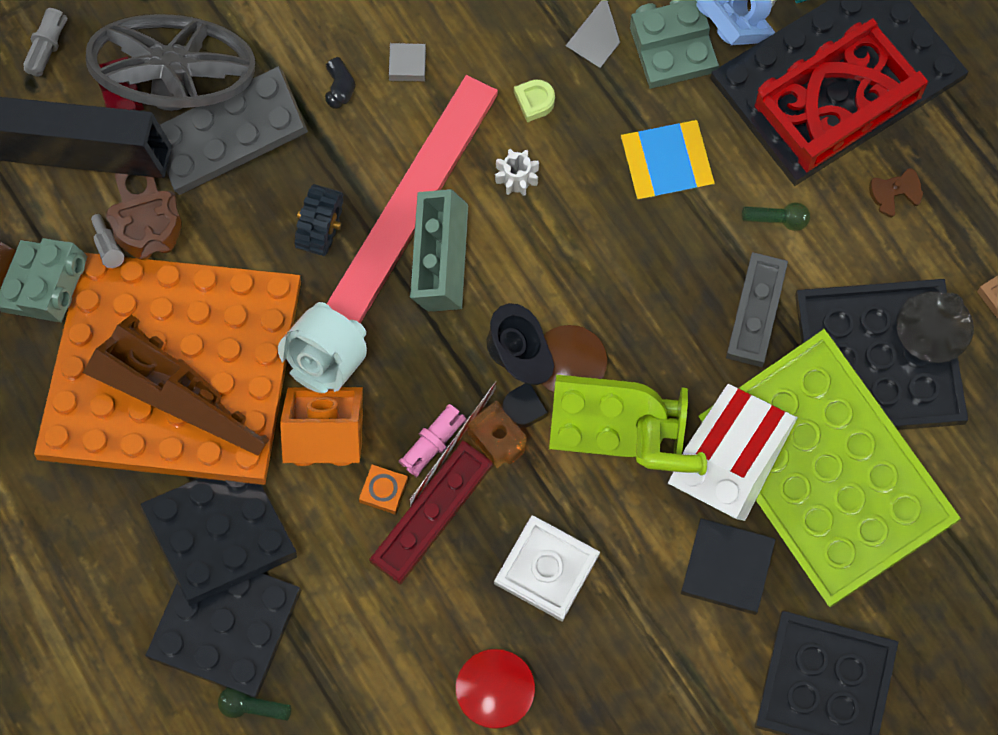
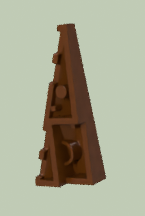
(146, 372)

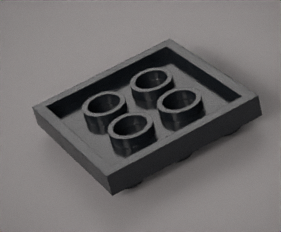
(217, 535)
(228, 635)
(825, 679)

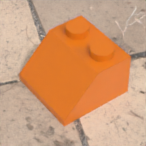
(322, 426)

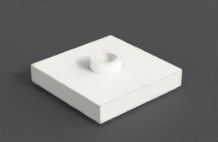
(547, 568)

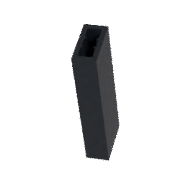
(82, 137)

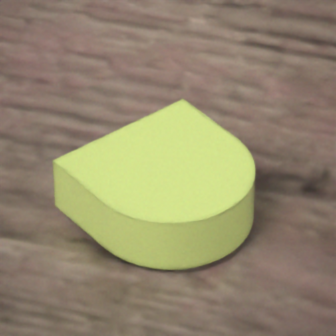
(535, 99)

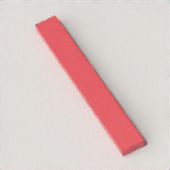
(397, 222)

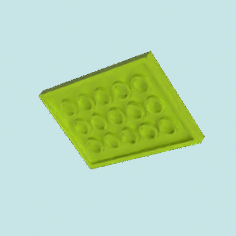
(845, 480)

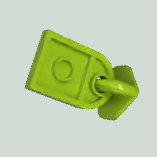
(621, 421)

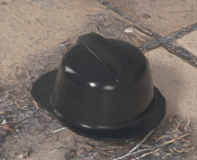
(519, 344)

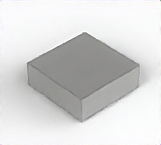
(407, 62)

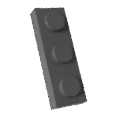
(757, 309)

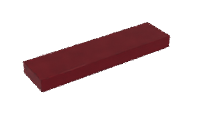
(431, 512)

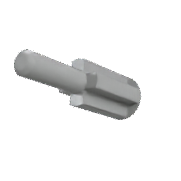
(107, 247)

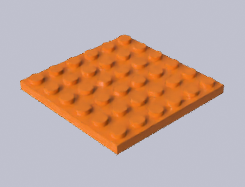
(208, 316)

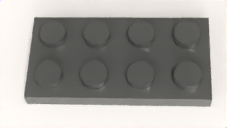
(232, 132)

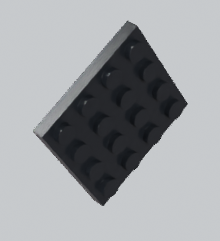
(865, 331)

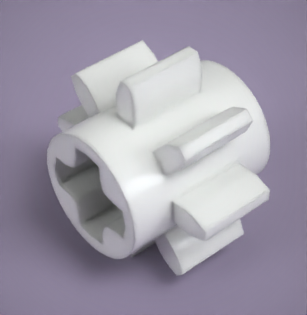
(509, 167)

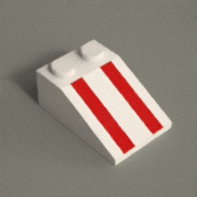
(740, 448)

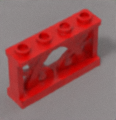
(828, 139)

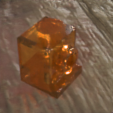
(497, 450)

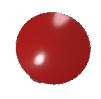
(495, 688)

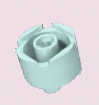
(323, 348)

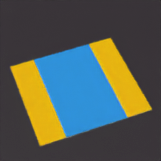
(667, 159)

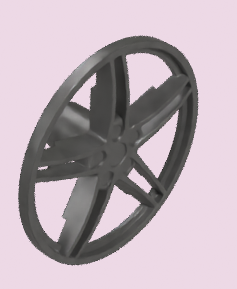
(171, 64)

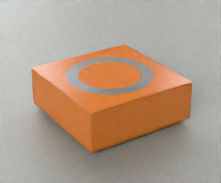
(383, 489)

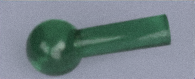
(793, 216)
(235, 704)

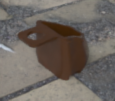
(145, 220)

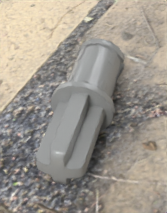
(44, 41)

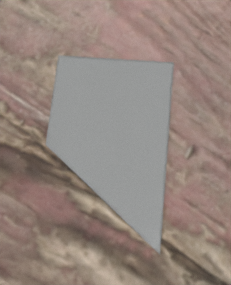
(596, 36)

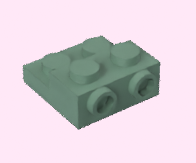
(673, 42)
(42, 279)

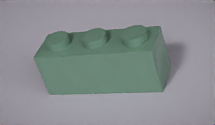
(439, 250)

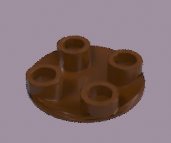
(575, 353)

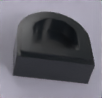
(524, 406)

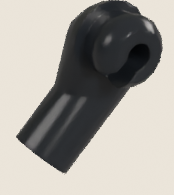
(342, 86)

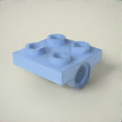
(735, 22)

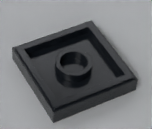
(728, 566)

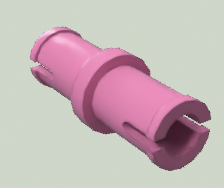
(432, 440)

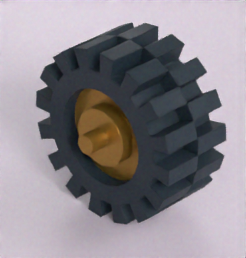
(318, 220)

